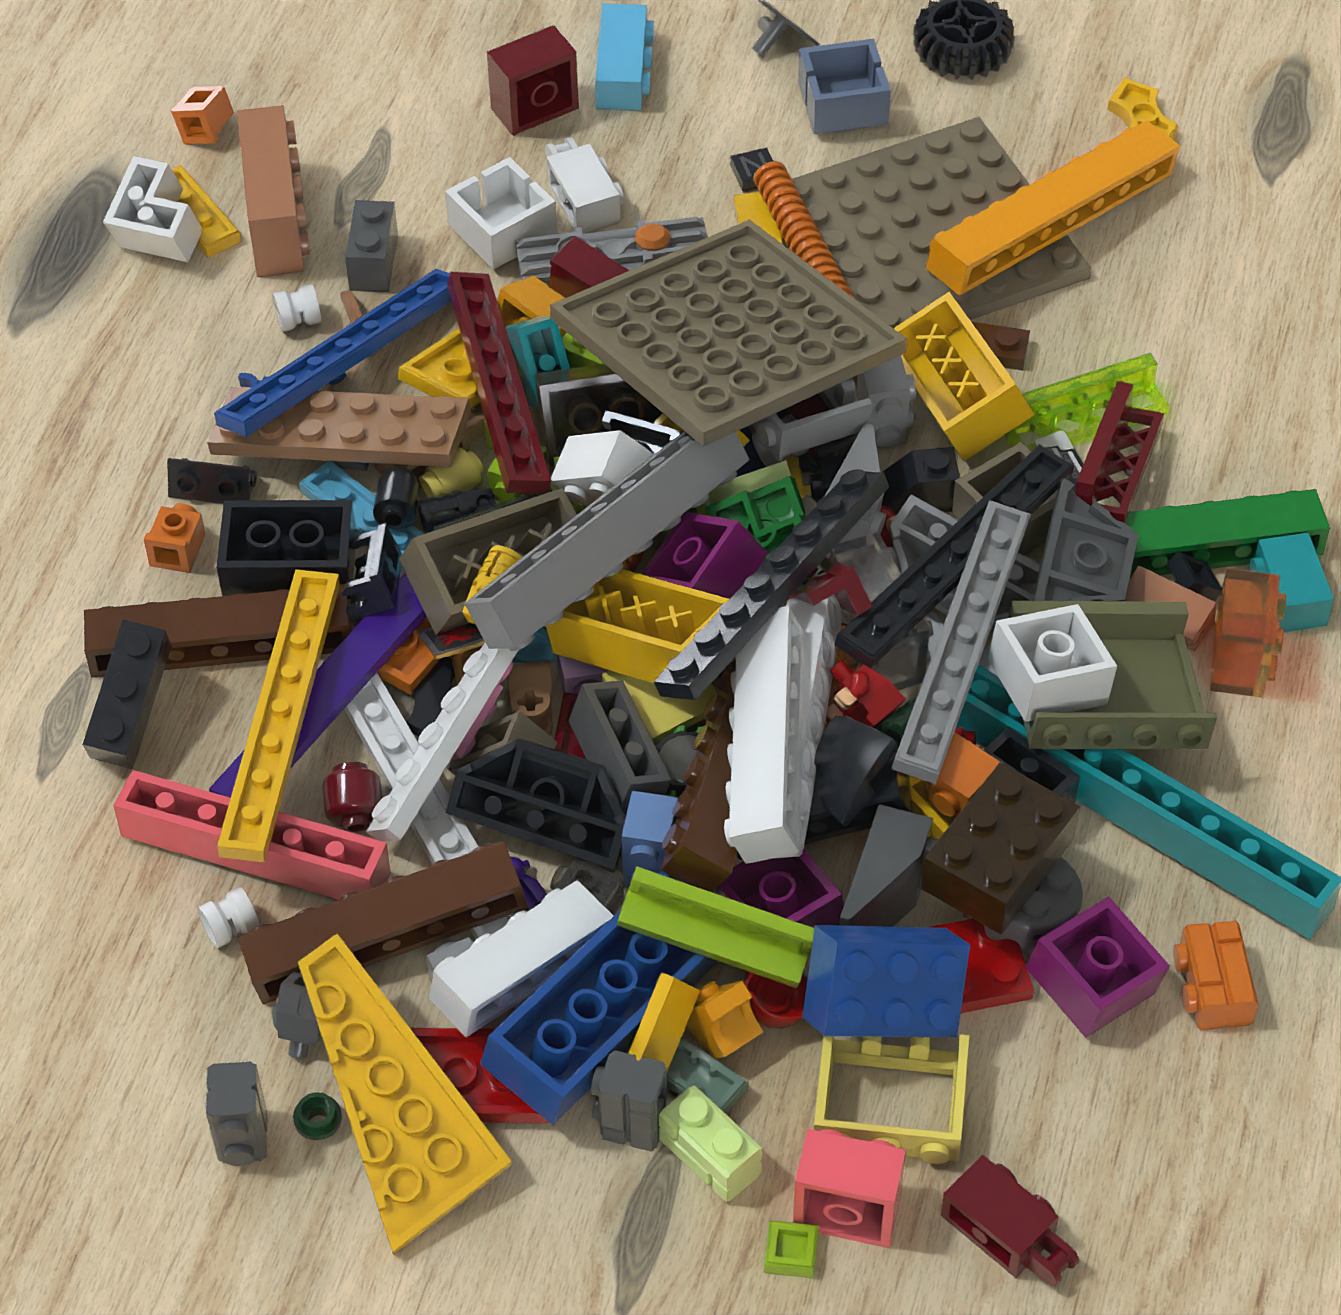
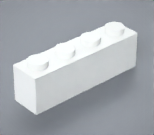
(516, 958)

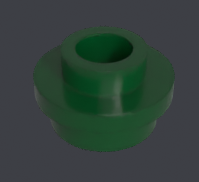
(313, 1105)

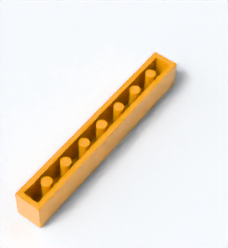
(1051, 207)

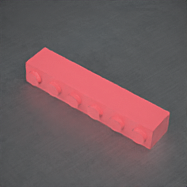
(299, 852)

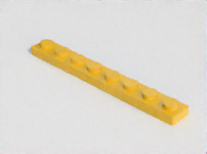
(278, 717)

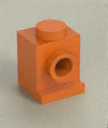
(202, 114)
(175, 529)

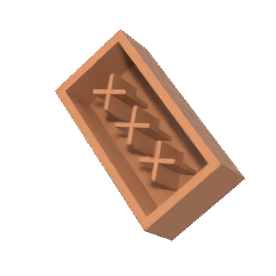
(273, 190)

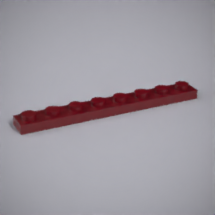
(498, 384)

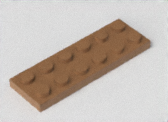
(355, 429)

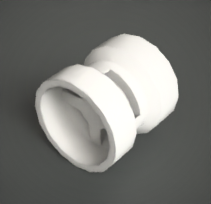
(297, 307)
(228, 917)

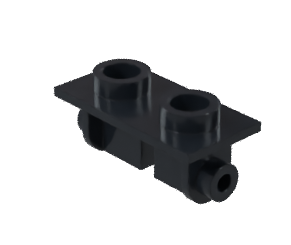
(209, 481)

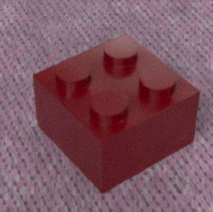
(533, 80)

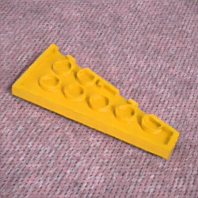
(407, 1117)

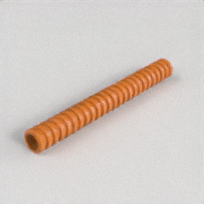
(795, 221)

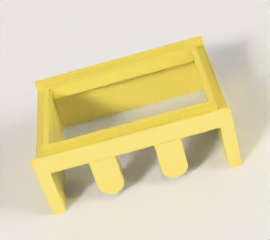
(929, 1145)

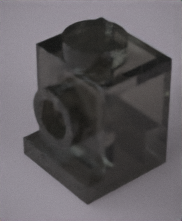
(603, 885)

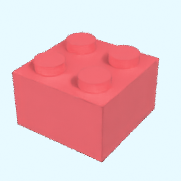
(849, 1186)

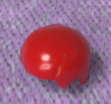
(774, 1002)

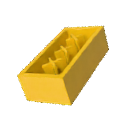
(960, 377)
(632, 624)

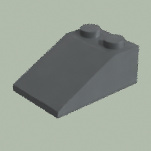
(889, 869)

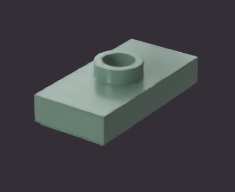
(695, 1067)

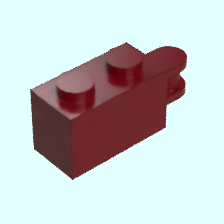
(1007, 1221)

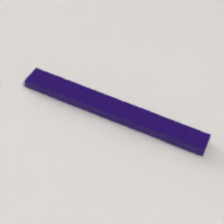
(347, 672)

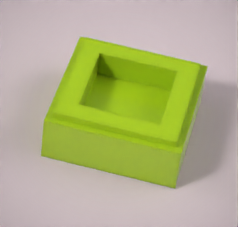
(791, 1249)

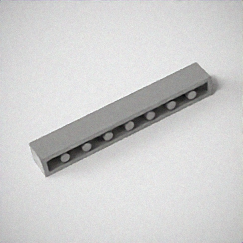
(601, 538)

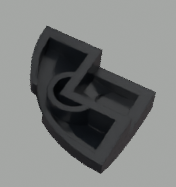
(846, 763)

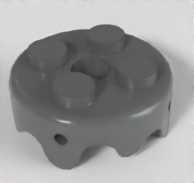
(1050, 906)

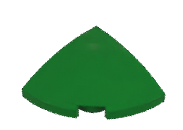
(766, 512)

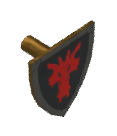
(457, 643)

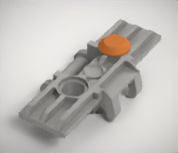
(625, 246)

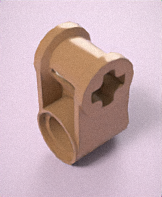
(532, 691)

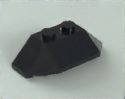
(543, 800)

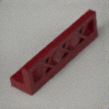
(1106, 458)
(834, 578)

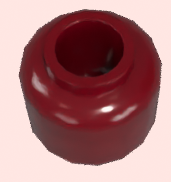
(351, 795)

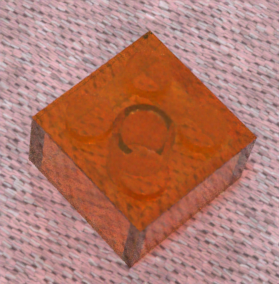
(1247, 633)

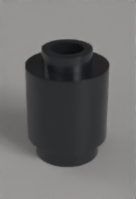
(396, 498)

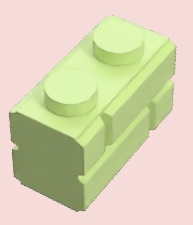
(710, 1143)

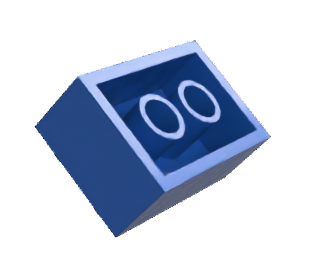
(885, 981)

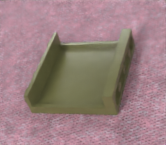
(1153, 689)

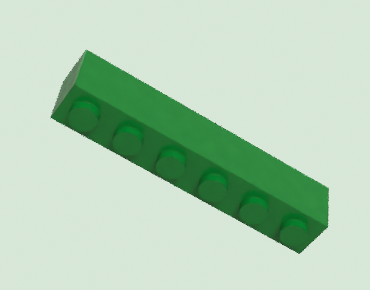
(1225, 530)

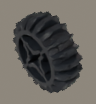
(963, 37)

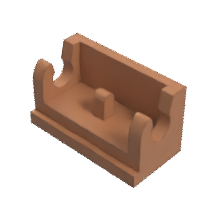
(1151, 587)

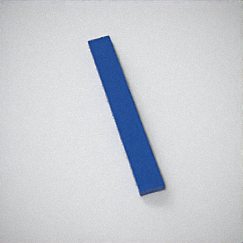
(335, 355)

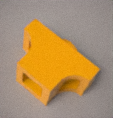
(723, 1018)

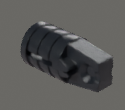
(461, 501)

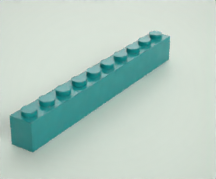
(1175, 819)

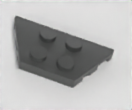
(1084, 552)

